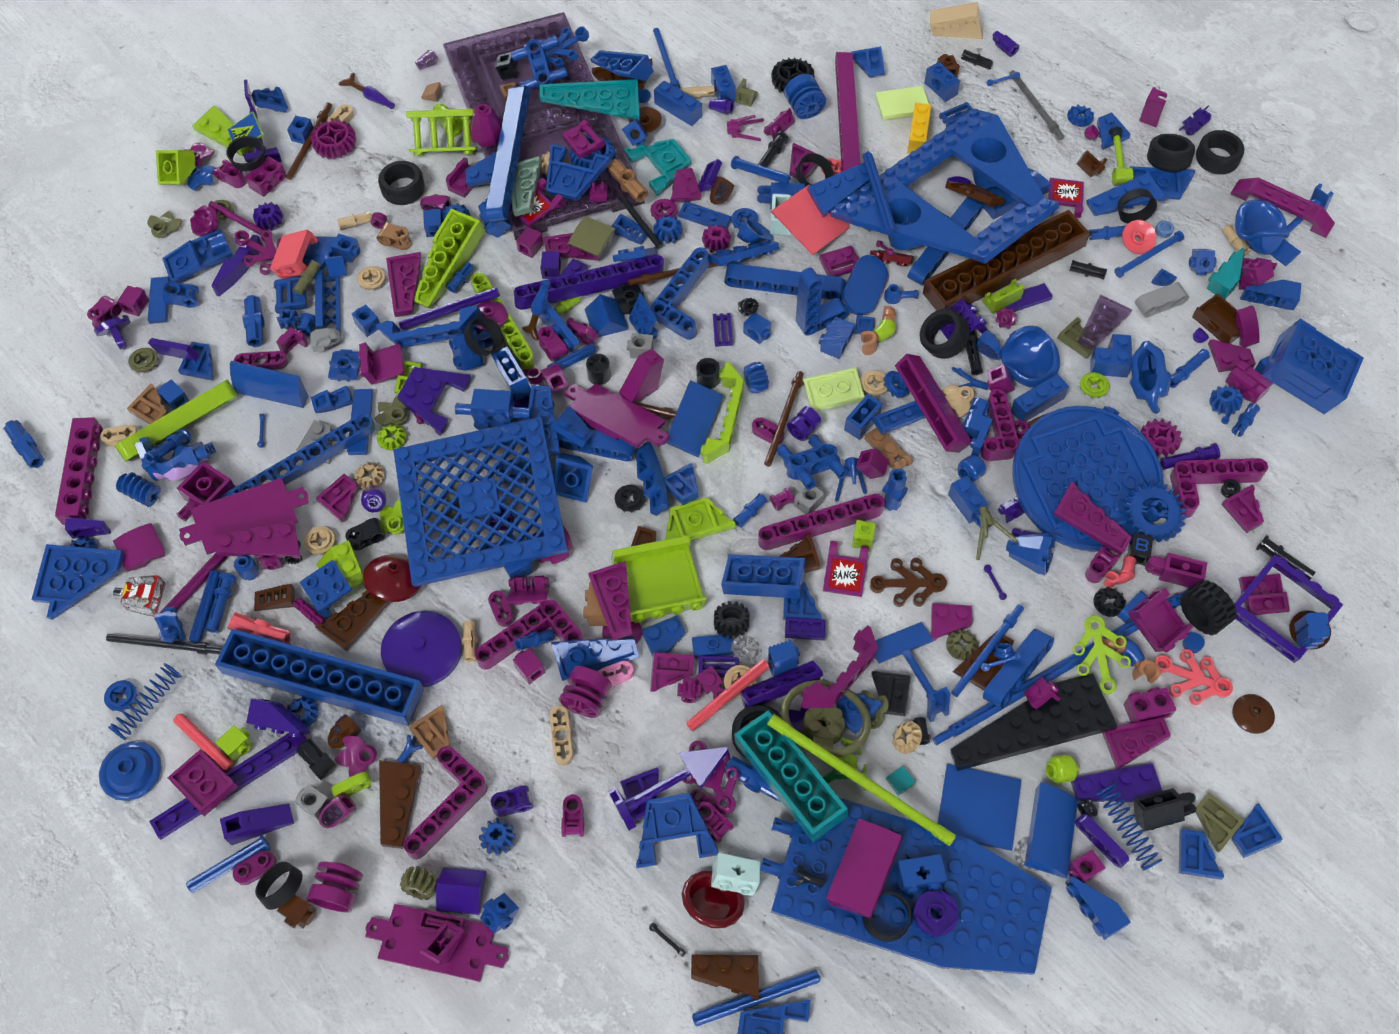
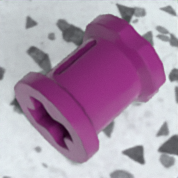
(782, 499)

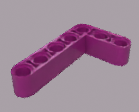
(1249, 470)
(523, 625)
(449, 804)

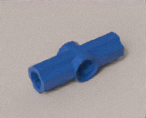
(253, 321)
(24, 444)
(895, 489)
(750, 777)

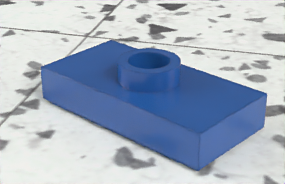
(711, 645)

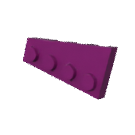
(403, 280)
(1084, 516)
(613, 598)

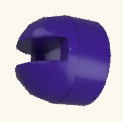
(1200, 335)

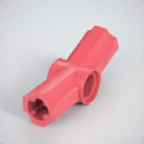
(259, 628)

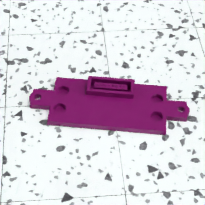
(616, 416)
(244, 510)
(412, 928)

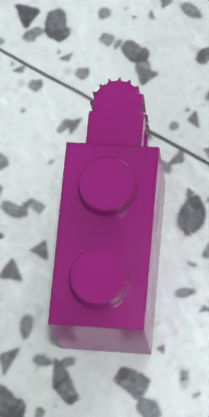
(1177, 569)

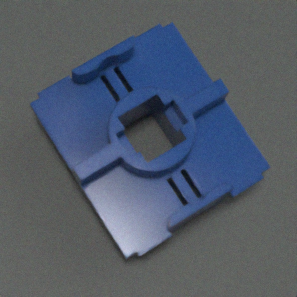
(340, 372)

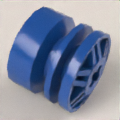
(805, 96)

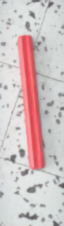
(727, 695)

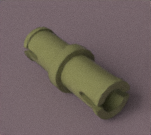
(306, 277)

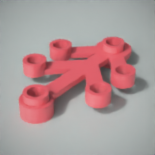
(1195, 677)

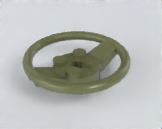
(827, 724)

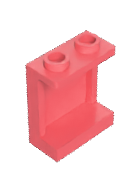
(290, 254)

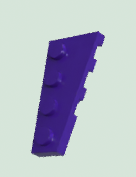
(1130, 781)

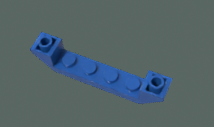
(429, 334)

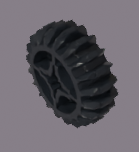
(787, 70)

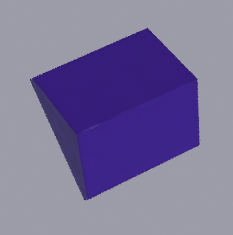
(460, 890)

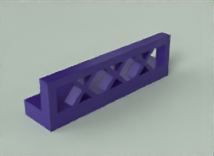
(780, 684)

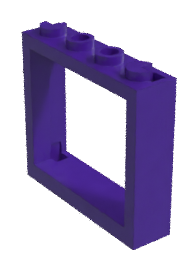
(1264, 631)

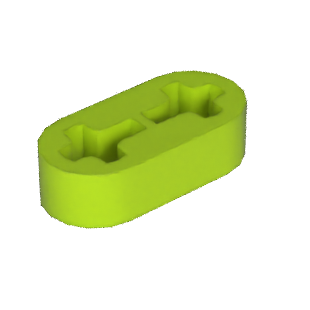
(352, 785)

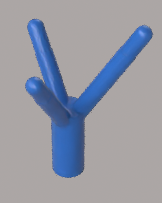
(973, 382)

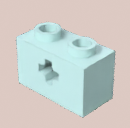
(735, 874)

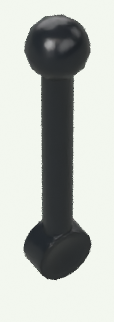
(653, 927)

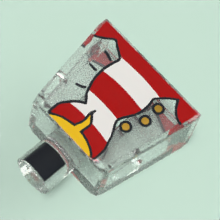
(141, 594)

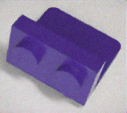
(968, 312)

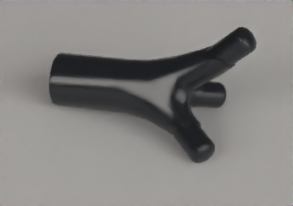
(807, 877)

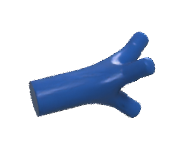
(409, 748)

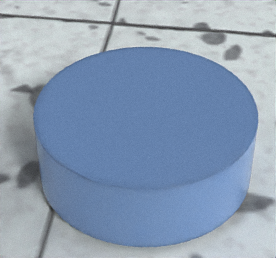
(1164, 229)

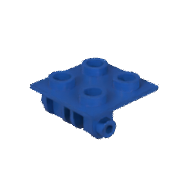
(643, 318)

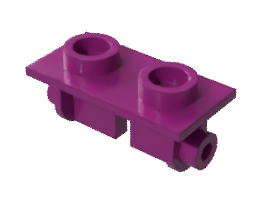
(780, 123)

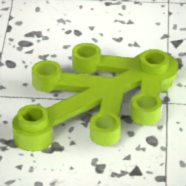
(1100, 651)

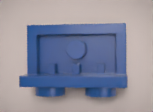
(464, 358)

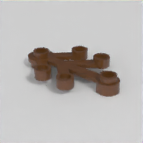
(911, 582)

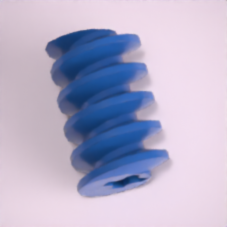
(138, 488)

